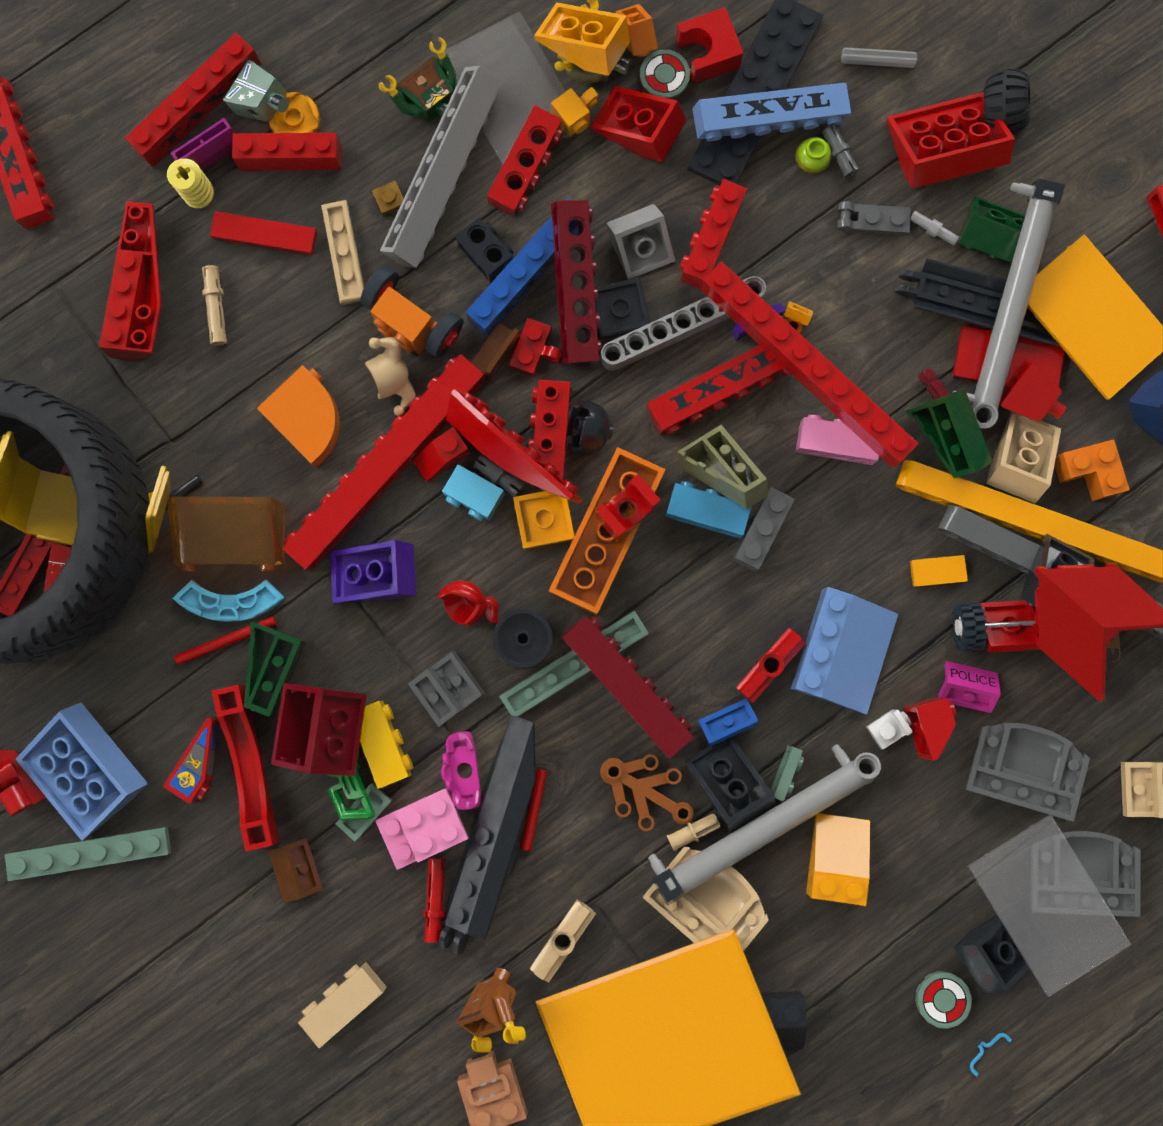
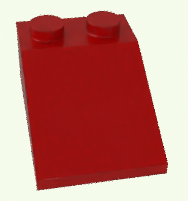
(640, 122)

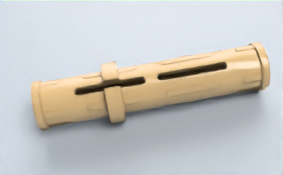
(213, 296)

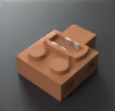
(491, 1092)

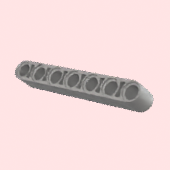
(668, 325)

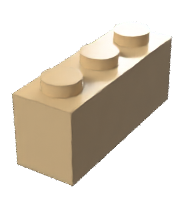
(341, 1004)

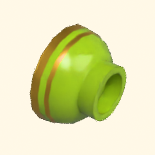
(813, 155)

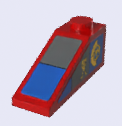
(196, 766)

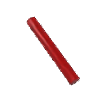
(533, 811)

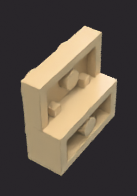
(1142, 789)

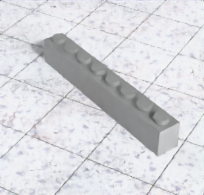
(441, 167)

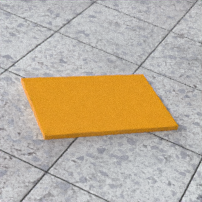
(1096, 317)

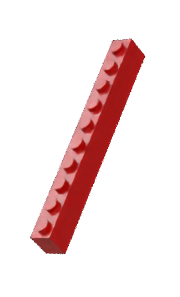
(808, 365)
(381, 466)

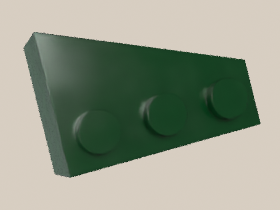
(954, 432)
(270, 665)

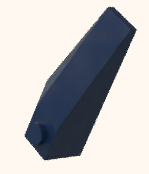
(1148, 406)

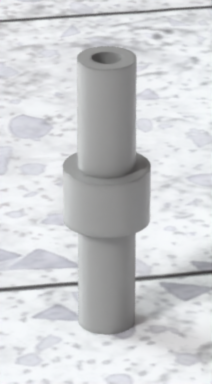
(934, 228)

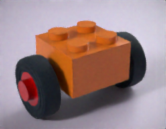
(404, 320)

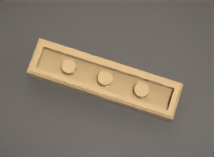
(343, 251)

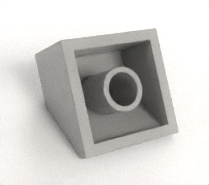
(641, 241)

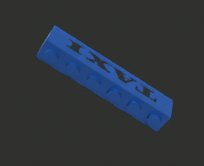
(515, 280)

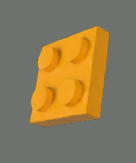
(543, 519)

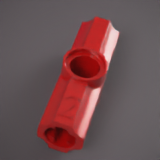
(782, 652)

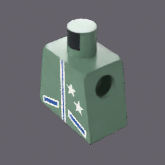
(256, 94)

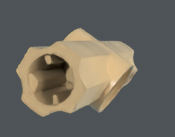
(552, 954)

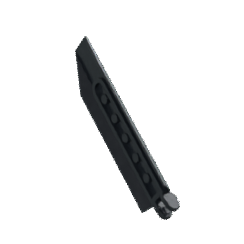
(965, 297)
(492, 837)

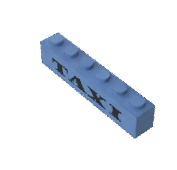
(771, 111)

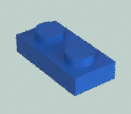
(728, 722)

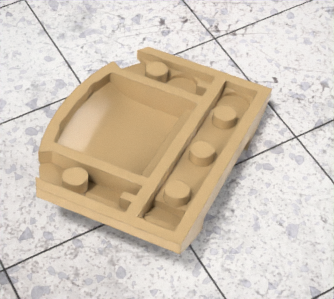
(713, 906)

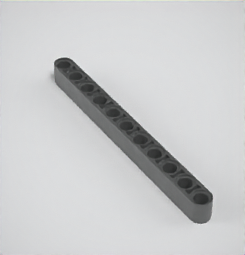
(996, 542)

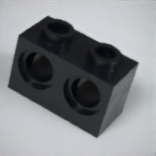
(480, 252)

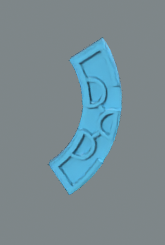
(229, 607)

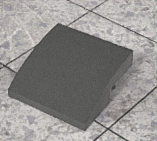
(446, 688)

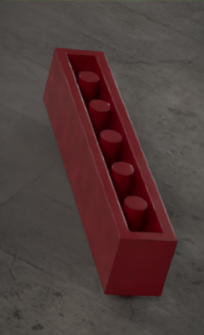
(627, 686)

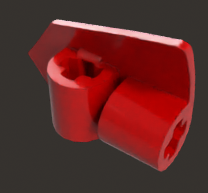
(16, 787)

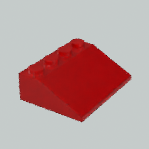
(949, 141)

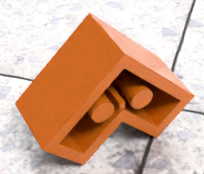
(1099, 466)

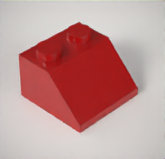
(931, 725)

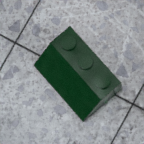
(991, 229)

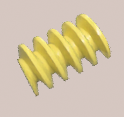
(190, 183)

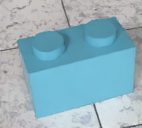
(473, 493)

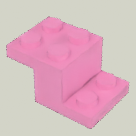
(422, 829)

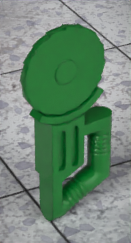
(353, 790)

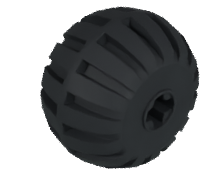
(1008, 99)

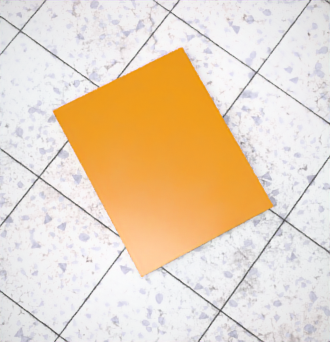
(670, 1040)

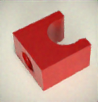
(719, 38)
(637, 495)

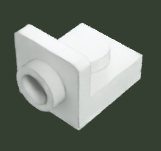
(890, 728)

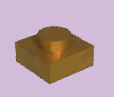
(388, 198)

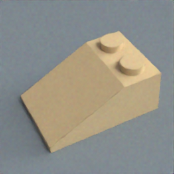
(1024, 457)

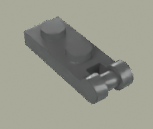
(874, 219)

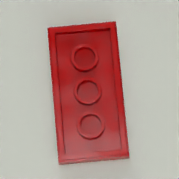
(973, 348)

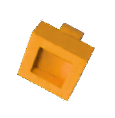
(798, 314)

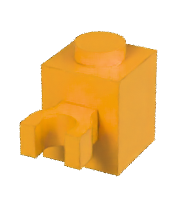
(574, 110)

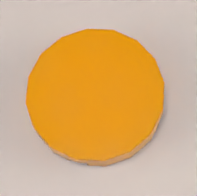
(300, 116)

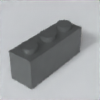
(763, 530)

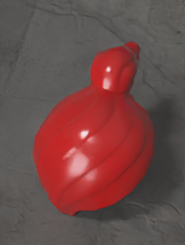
(467, 603)

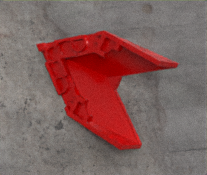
(1082, 612)

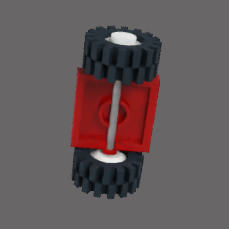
(994, 625)

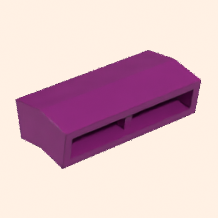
(207, 146)

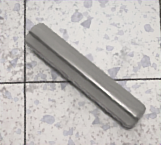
(878, 57)

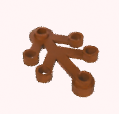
(642, 788)

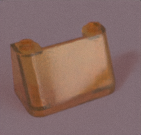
(227, 531)

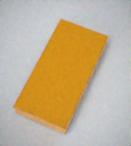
(938, 571)

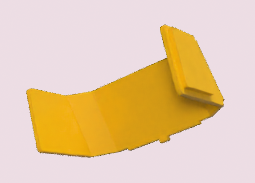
(47, 502)

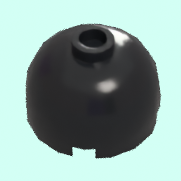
(589, 428)

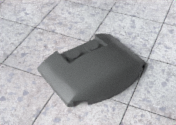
(1029, 769)
(1112, 868)

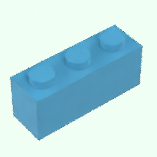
(707, 510)

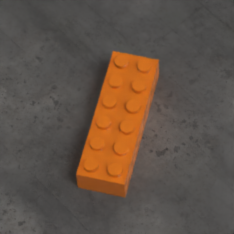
(594, 553)

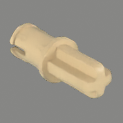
(693, 831)

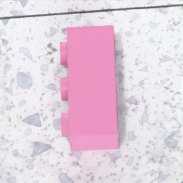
(832, 441)

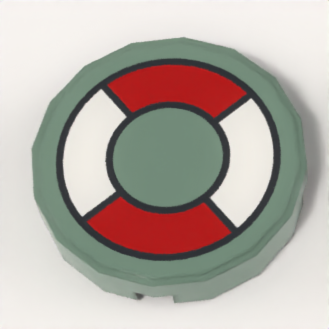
(664, 74)
(943, 999)

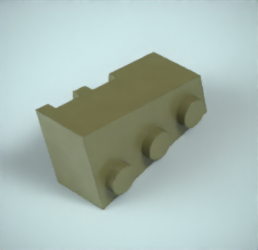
(724, 467)

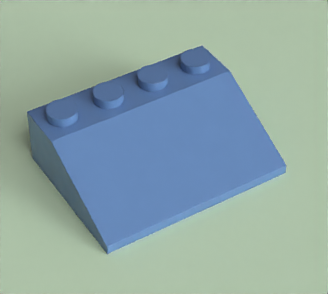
(844, 650)
(81, 770)

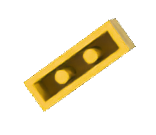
(382, 745)

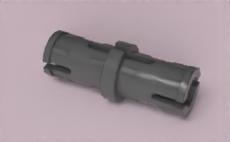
(840, 151)
(498, 475)

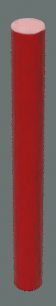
(220, 642)

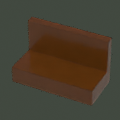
(496, 350)
(295, 870)

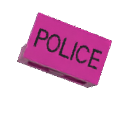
(970, 687)

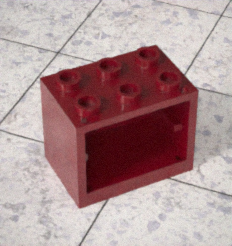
(318, 730)

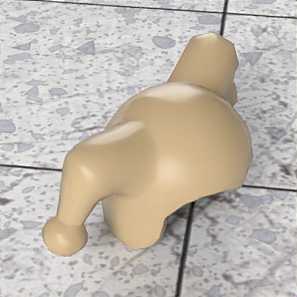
(391, 372)

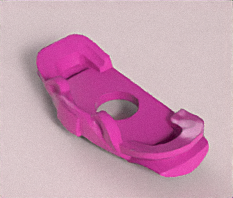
(465, 791)

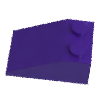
(373, 572)

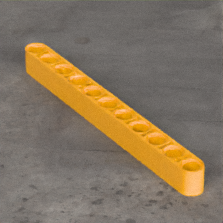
(1031, 519)

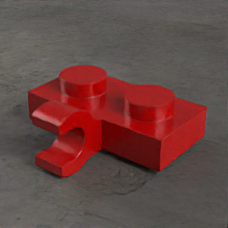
(533, 347)

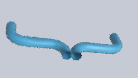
(987, 1045)

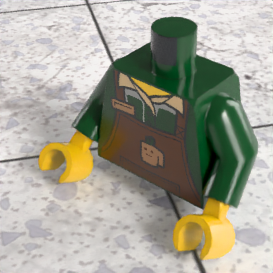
(427, 88)

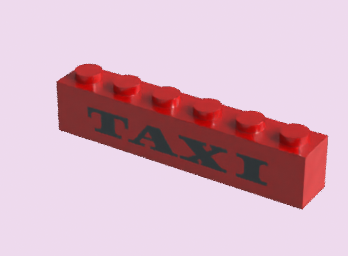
(191, 101)
(18, 170)
(714, 390)

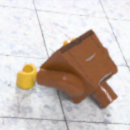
(490, 1010)

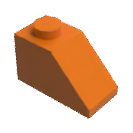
(640, 29)

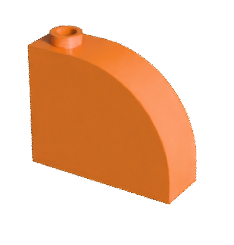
(304, 415)

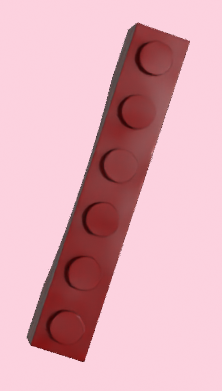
(255, 803)

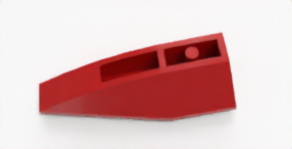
(135, 288)
(504, 448)

